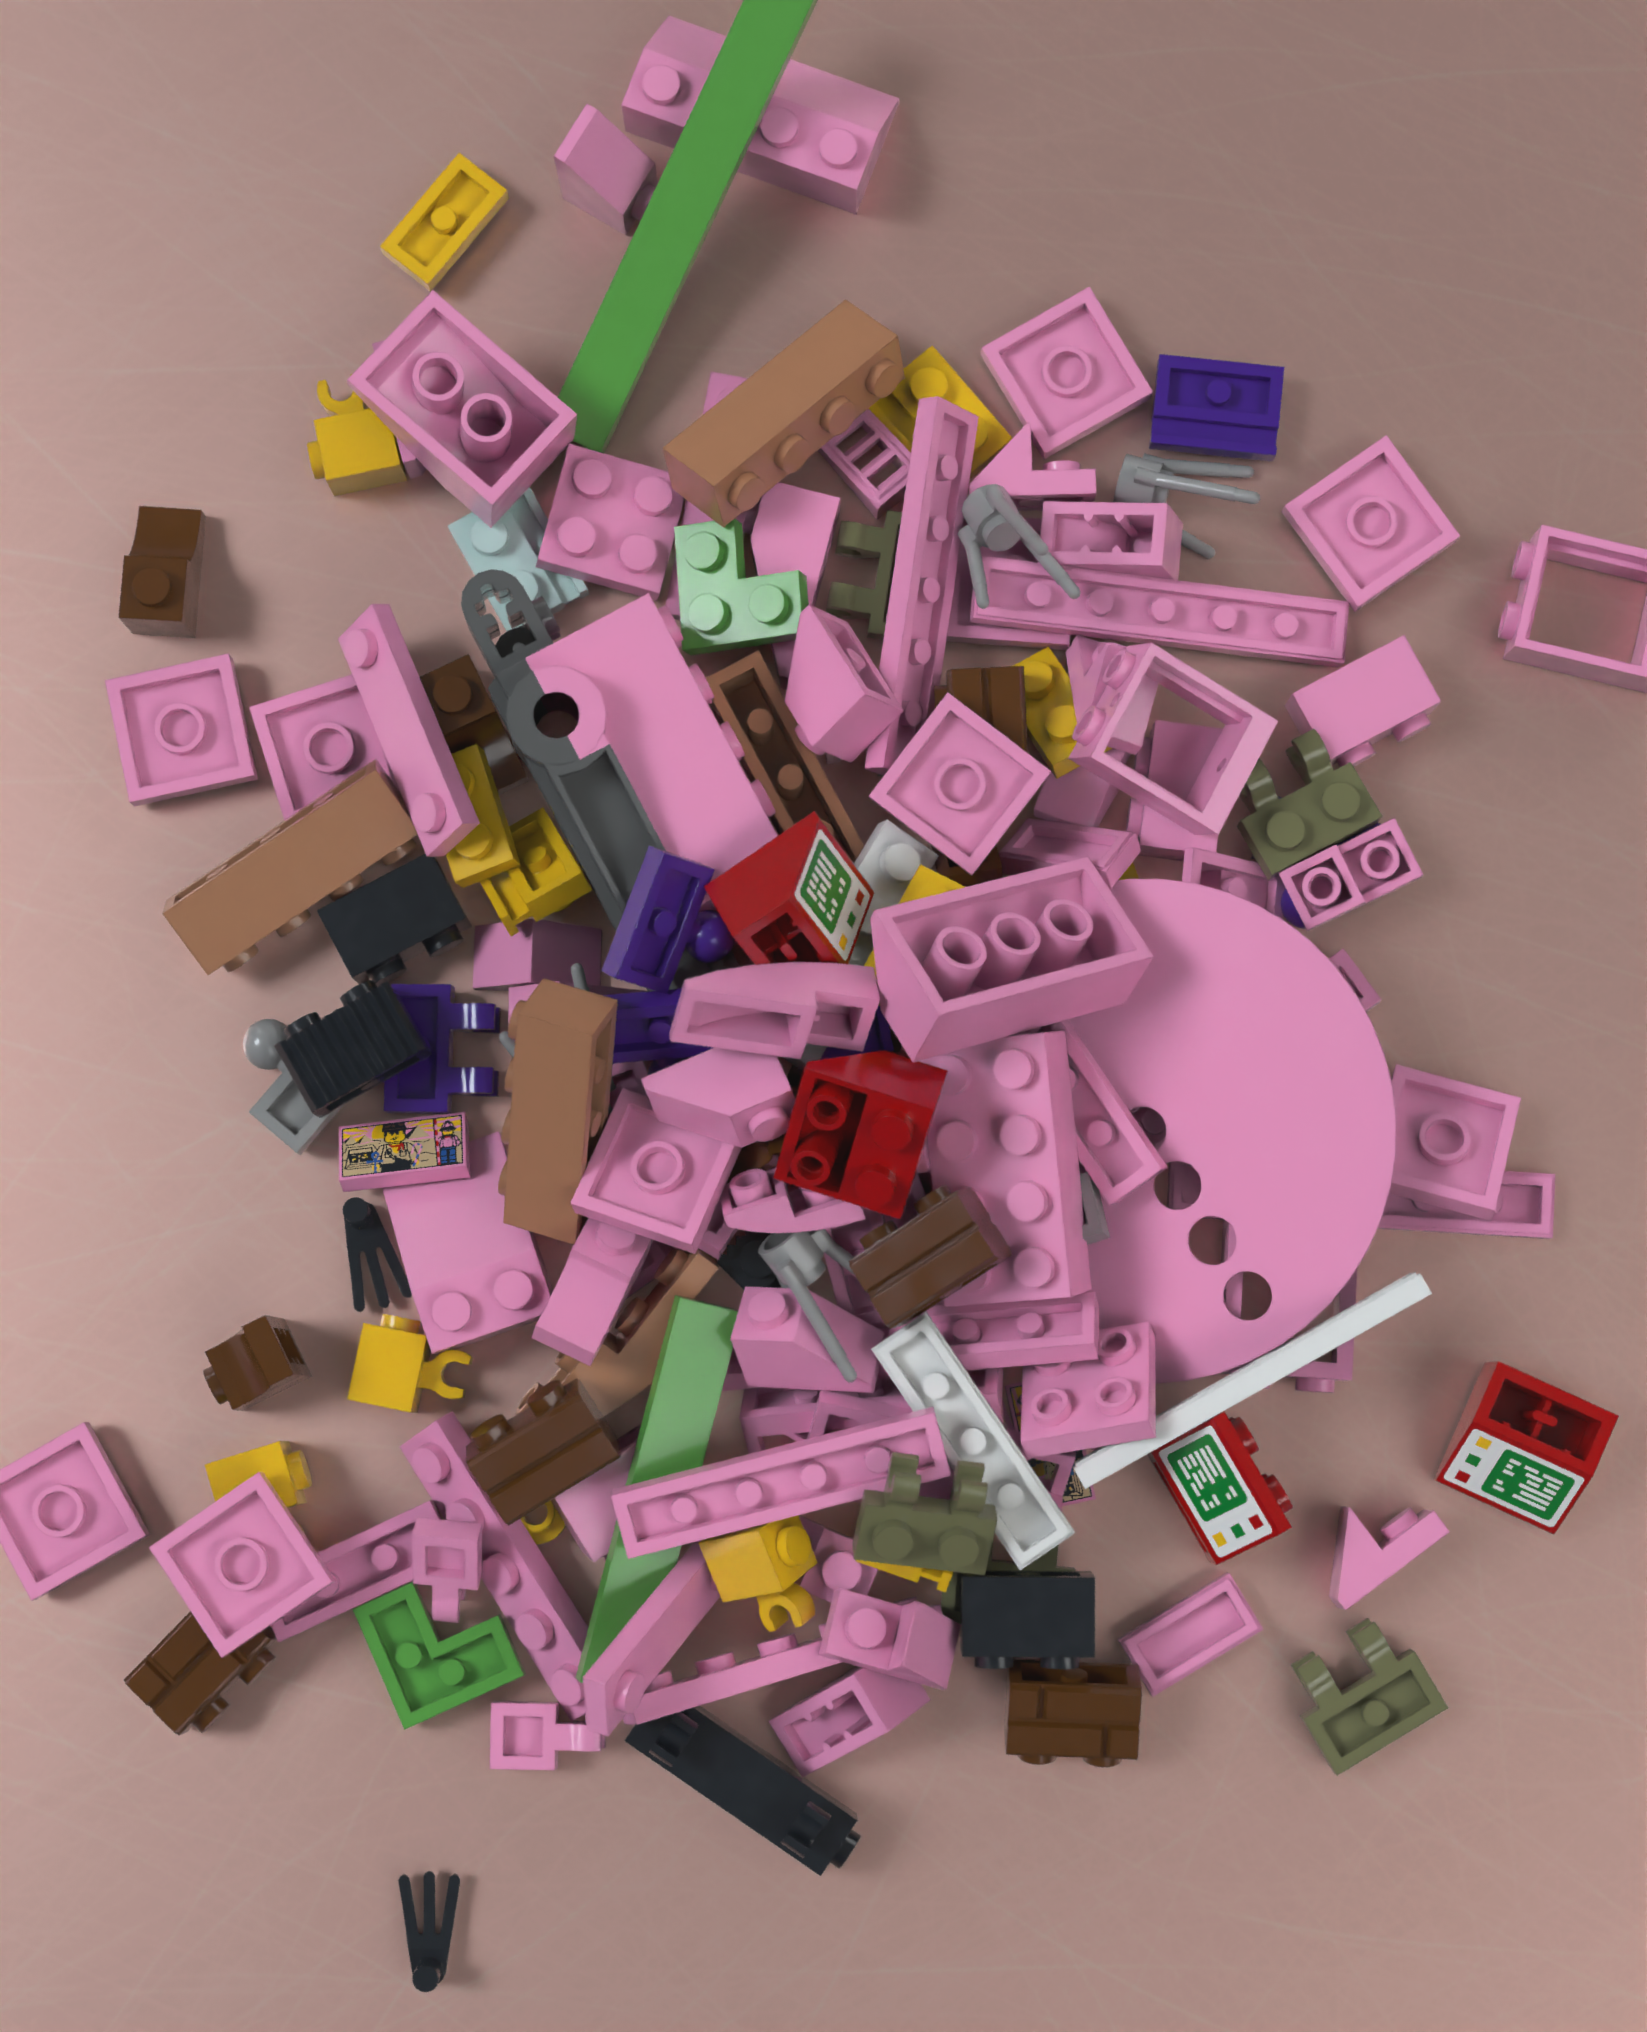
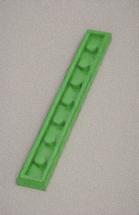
(681, 214)

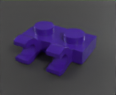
(432, 1081)

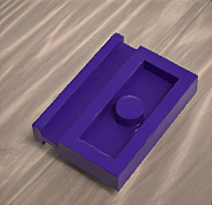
(1216, 407)

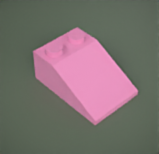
(464, 408)
(461, 1260)

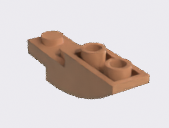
(629, 1360)

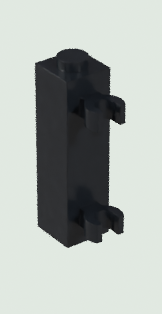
(750, 1785)

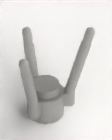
(1152, 478)
(998, 525)
(797, 1264)

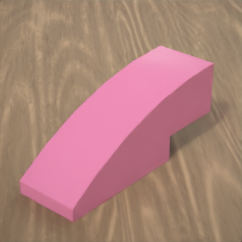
(778, 1008)

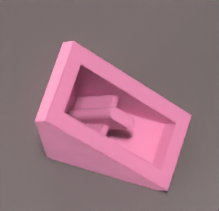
(534, 953)

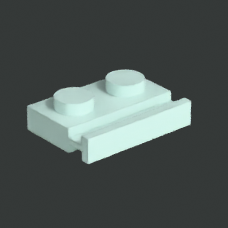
(514, 548)

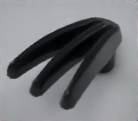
(366, 1234)
(428, 1950)

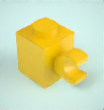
(353, 446)
(395, 1366)
(282, 1467)
(764, 1565)

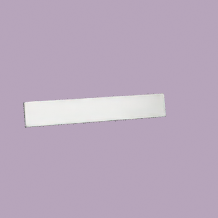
(1257, 1376)

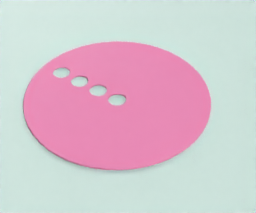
(1268, 1096)

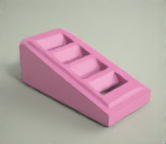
(890, 491)

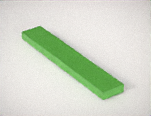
(669, 1441)

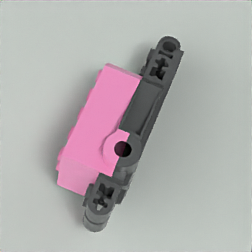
(646, 748)

